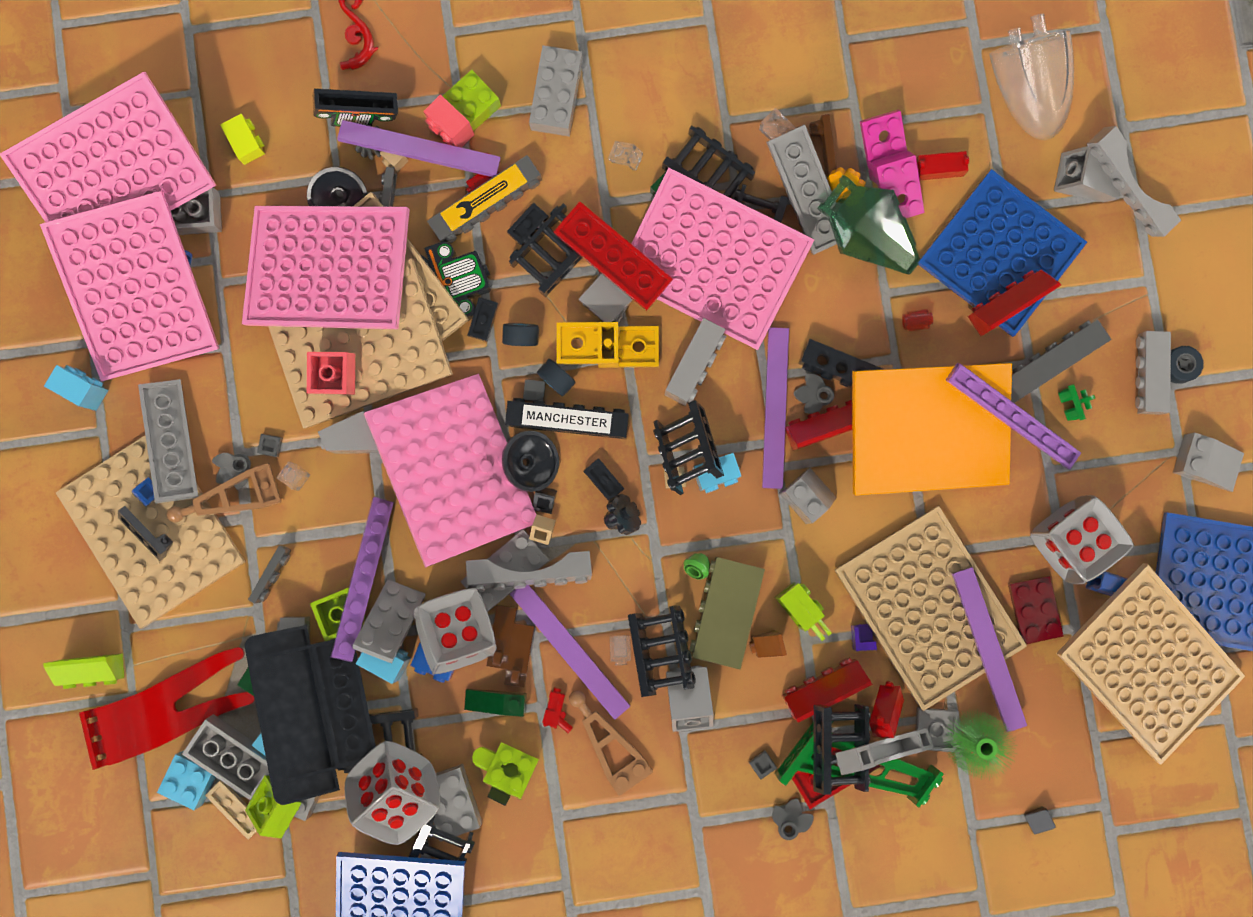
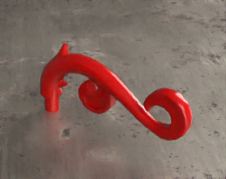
(350, 35)

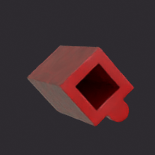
(942, 165)
(886, 711)

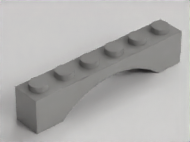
(1111, 152)
(485, 574)
(884, 750)

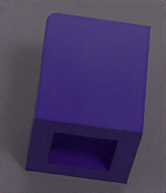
(862, 638)

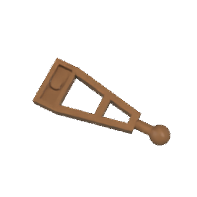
(264, 486)
(629, 774)

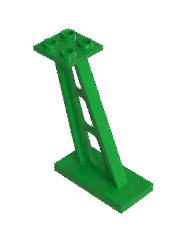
(800, 760)

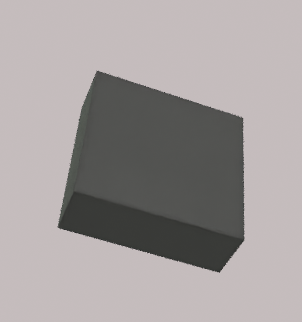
(534, 390)
(269, 445)
(762, 764)

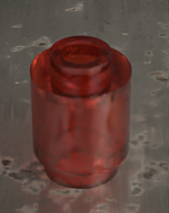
(917, 320)

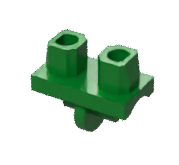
(1071, 394)

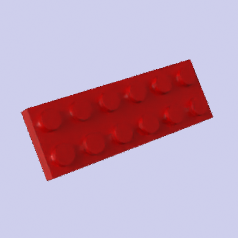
(613, 256)

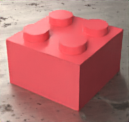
(448, 122)
(331, 373)

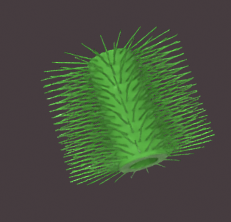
(980, 744)

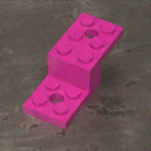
(890, 162)

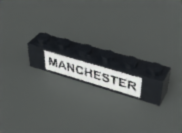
(567, 419)

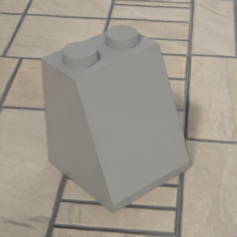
(1083, 177)
(348, 436)
(808, 496)
(691, 707)

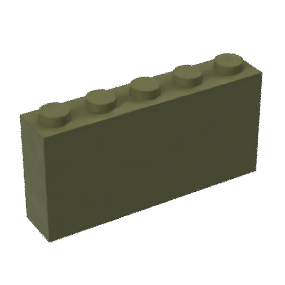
(727, 612)

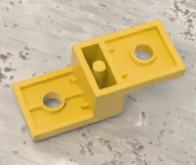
(607, 344)

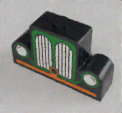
(354, 106)
(461, 276)

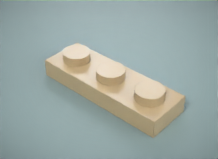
(232, 808)

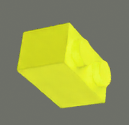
(242, 138)

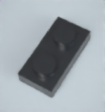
(527, 224)
(483, 319)
(603, 479)

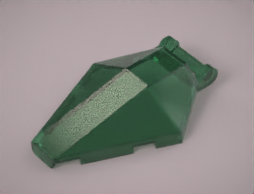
(871, 226)

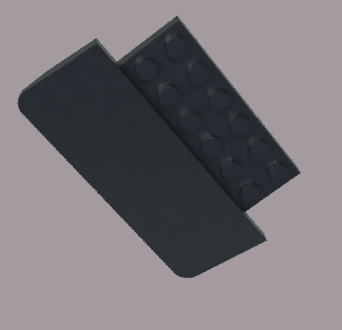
(307, 712)

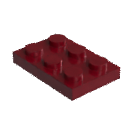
(1035, 610)

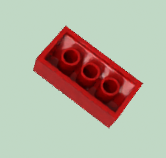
(1012, 301)
(819, 426)
(826, 689)

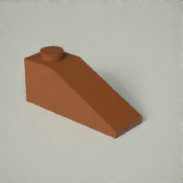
(768, 644)

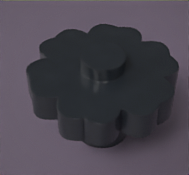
(622, 515)

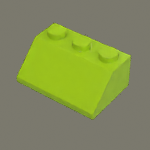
(86, 670)

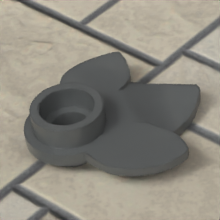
(811, 394)
(229, 467)
(791, 816)

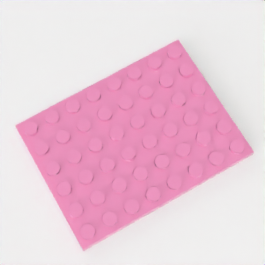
(109, 154)
(721, 257)
(326, 267)
(130, 285)
(448, 469)

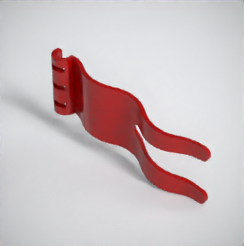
(151, 718)

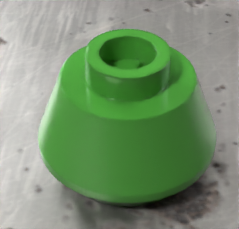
(697, 566)

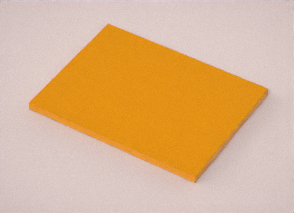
(925, 433)

